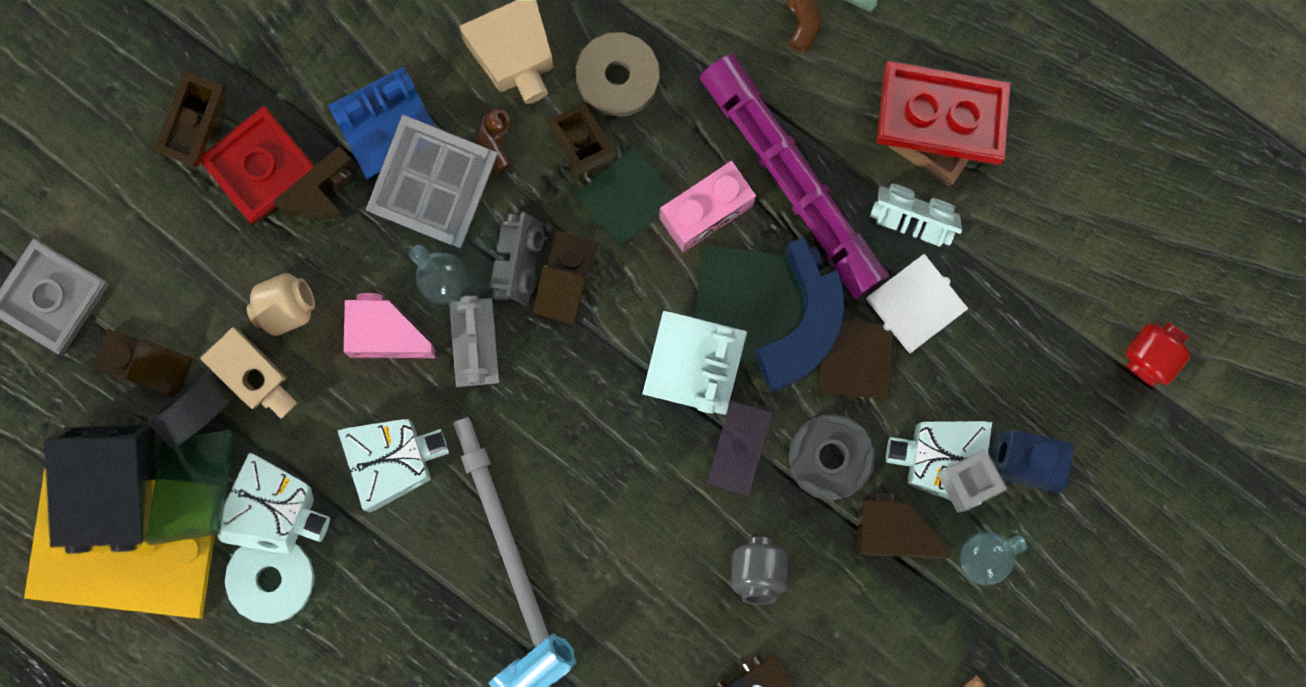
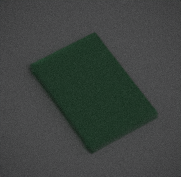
(190, 488)

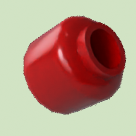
(1158, 353)

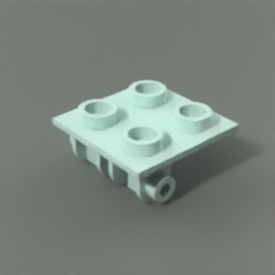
(938, 214)
(694, 362)

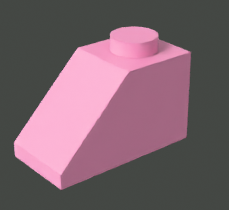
(380, 331)

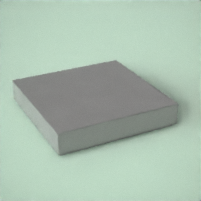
(49, 296)

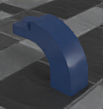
(799, 353)

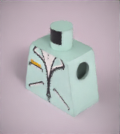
(937, 448)
(389, 459)
(269, 509)

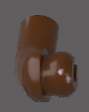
(809, 23)
(492, 134)

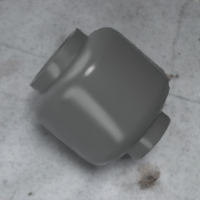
(759, 571)

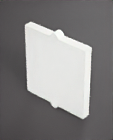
(916, 303)

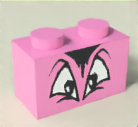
(707, 206)

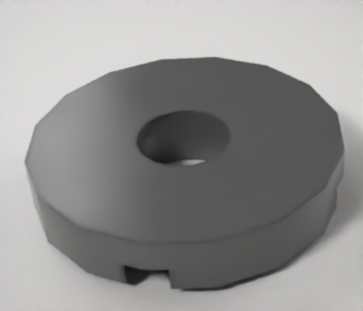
(856, 450)

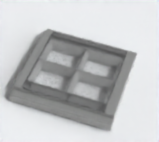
(432, 181)

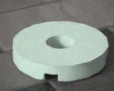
(263, 606)

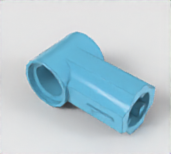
(540, 667)

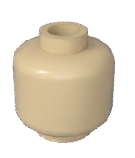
(280, 304)

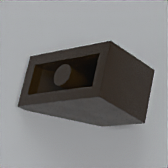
(895, 530)

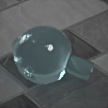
(439, 275)
(989, 557)

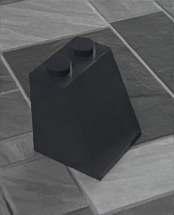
(99, 486)

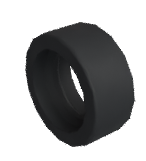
(191, 408)

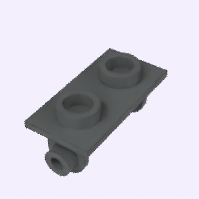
(523, 240)

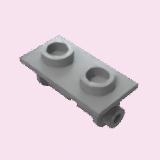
(474, 341)

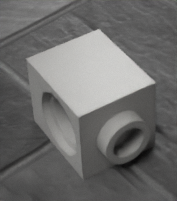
(971, 481)

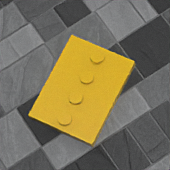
(151, 579)

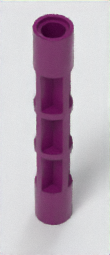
(742, 102)

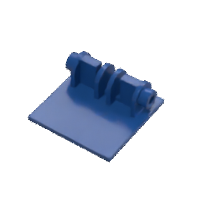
(372, 117)

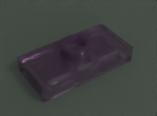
(739, 448)

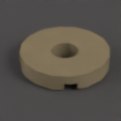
(620, 50)

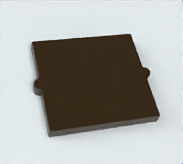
(858, 362)

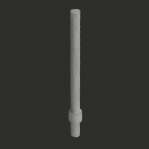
(477, 462)

